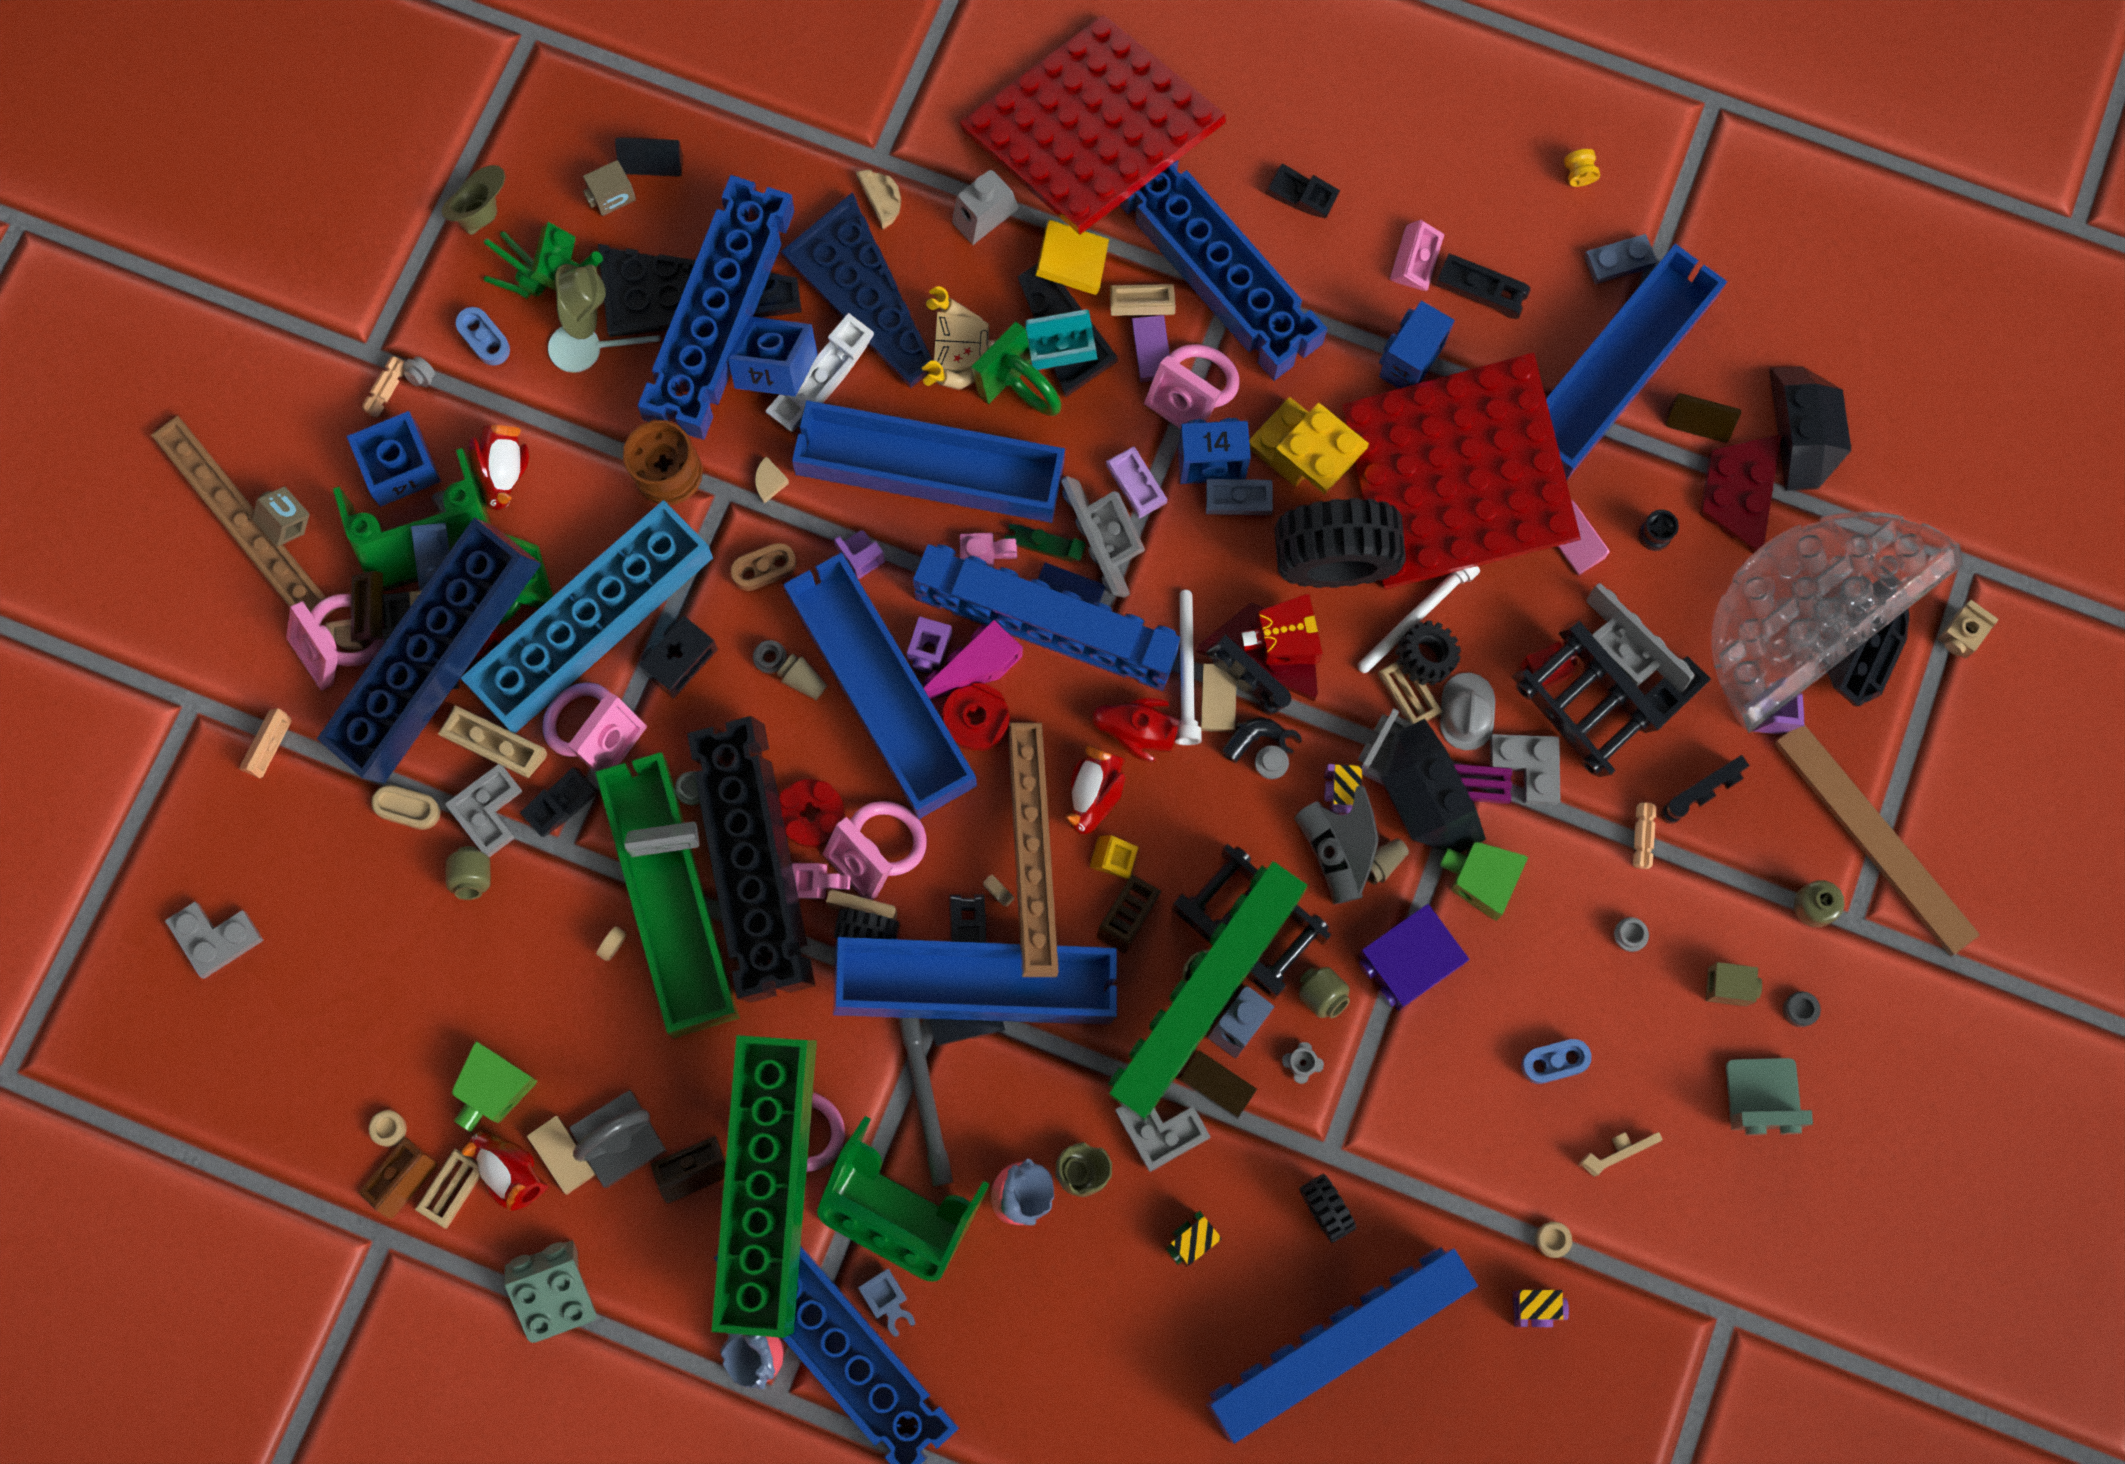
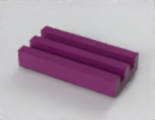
(1506, 784)

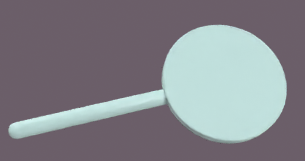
(578, 355)

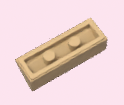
(492, 742)

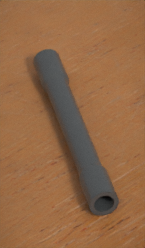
(936, 1153)

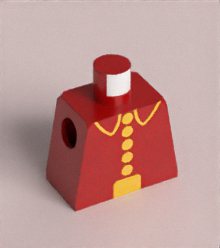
(1286, 633)

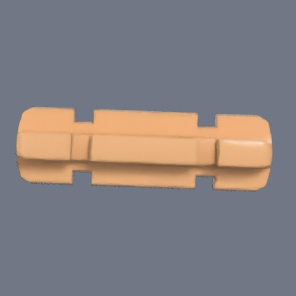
(384, 387)
(1644, 835)

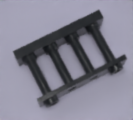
(1620, 692)
(1192, 912)

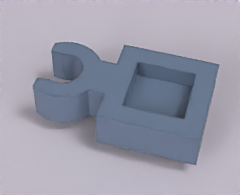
(884, 1297)

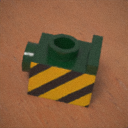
(1192, 1240)

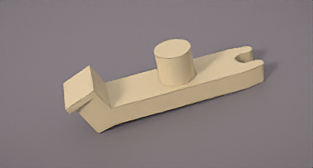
(1624, 1148)

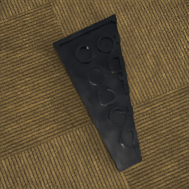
(648, 288)

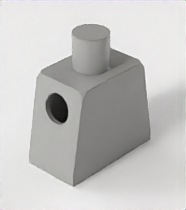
(988, 204)

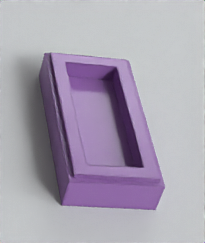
(1150, 345)

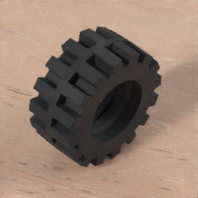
(1437, 640)
(865, 925)
(1328, 1208)

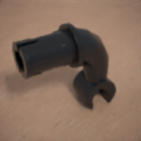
(1251, 730)

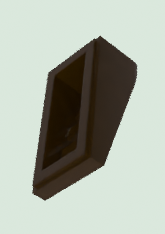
(1117, 932)

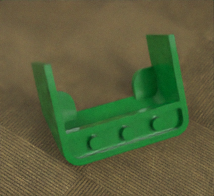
(394, 549)
(891, 1217)

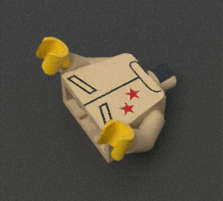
(958, 344)

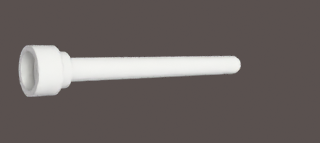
(1416, 616)
(1188, 731)

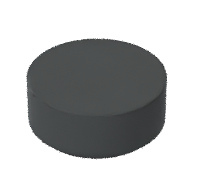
(1801, 1009)

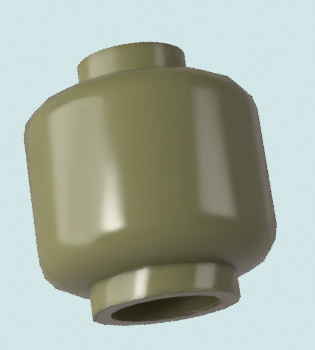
(468, 873)
(1819, 903)
(1324, 992)

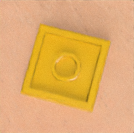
(1072, 257)

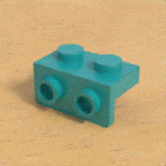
(1061, 339)

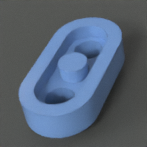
(484, 337)
(1554, 1061)

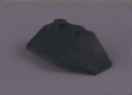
(1811, 426)
(1868, 668)
(1429, 791)

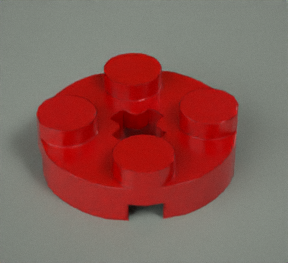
(969, 699)
(819, 795)

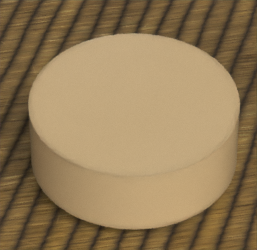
(999, 892)
(611, 943)
(387, 1128)
(1553, 1240)

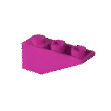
(981, 661)

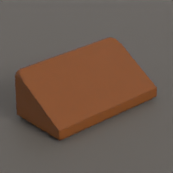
(398, 1178)

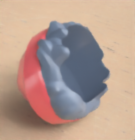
(1022, 1193)
(752, 1359)

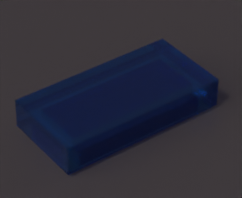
(1064, 580)

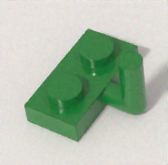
(555, 250)

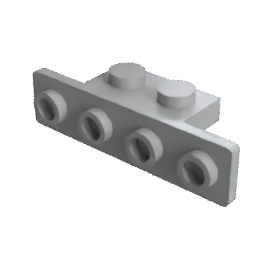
(1108, 532)
(1633, 644)

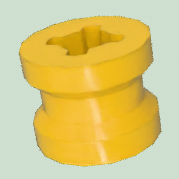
(1582, 167)

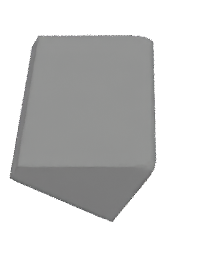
(662, 839)

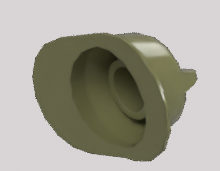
(475, 200)
(578, 297)

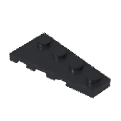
(1053, 298)

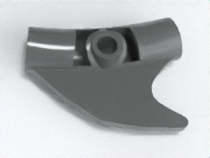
(1342, 844)

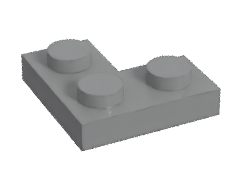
(1537, 758)
(477, 808)
(209, 946)
(1162, 1141)

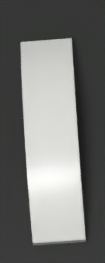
(826, 373)

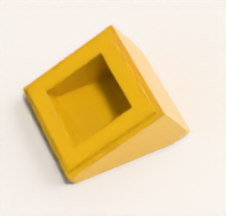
(1114, 856)

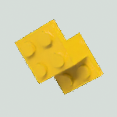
(1307, 445)

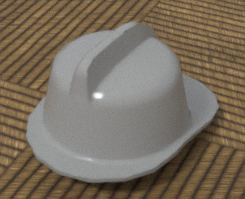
(1467, 711)

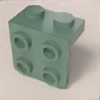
(1765, 1096)
(549, 1291)

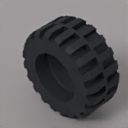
(1340, 543)

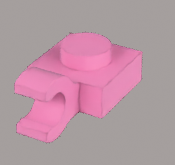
(984, 547)
(813, 880)

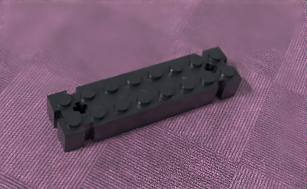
(751, 860)

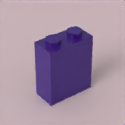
(1412, 958)

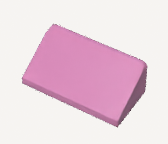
(1417, 255)
(1588, 550)

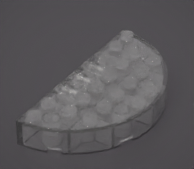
(1816, 600)

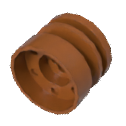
(653, 449)

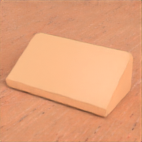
(266, 743)

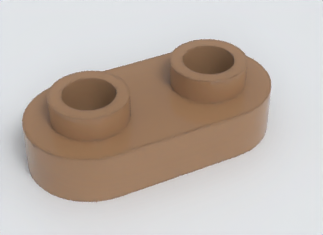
(762, 564)

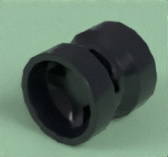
(1663, 524)

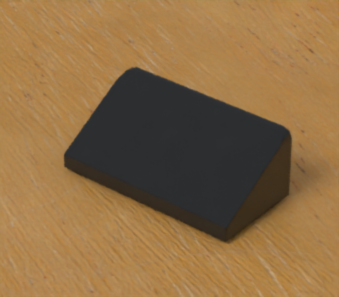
(649, 156)

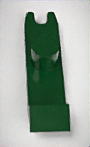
(1047, 543)

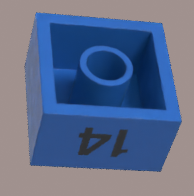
(1415, 345)
(773, 356)
(1213, 450)
(394, 459)

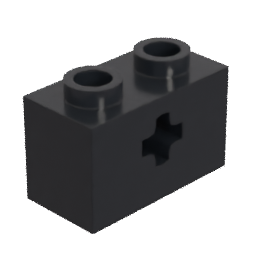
(674, 672)

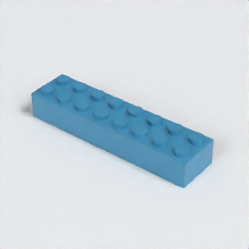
(588, 617)

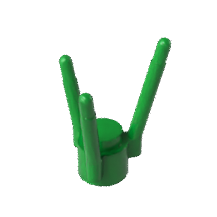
(526, 284)

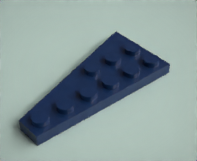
(852, 277)

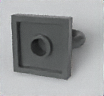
(617, 1139)

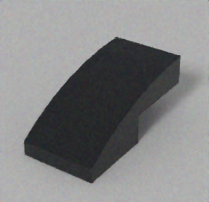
(1301, 193)
(1669, 699)
(560, 802)
(951, 1031)

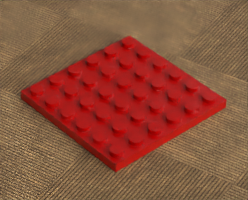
(1092, 123)
(1466, 468)

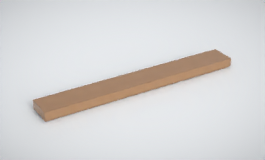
(236, 514)
(1877, 840)
(1032, 850)

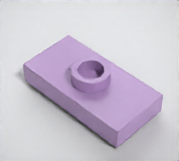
(1136, 482)

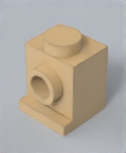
(1968, 618)

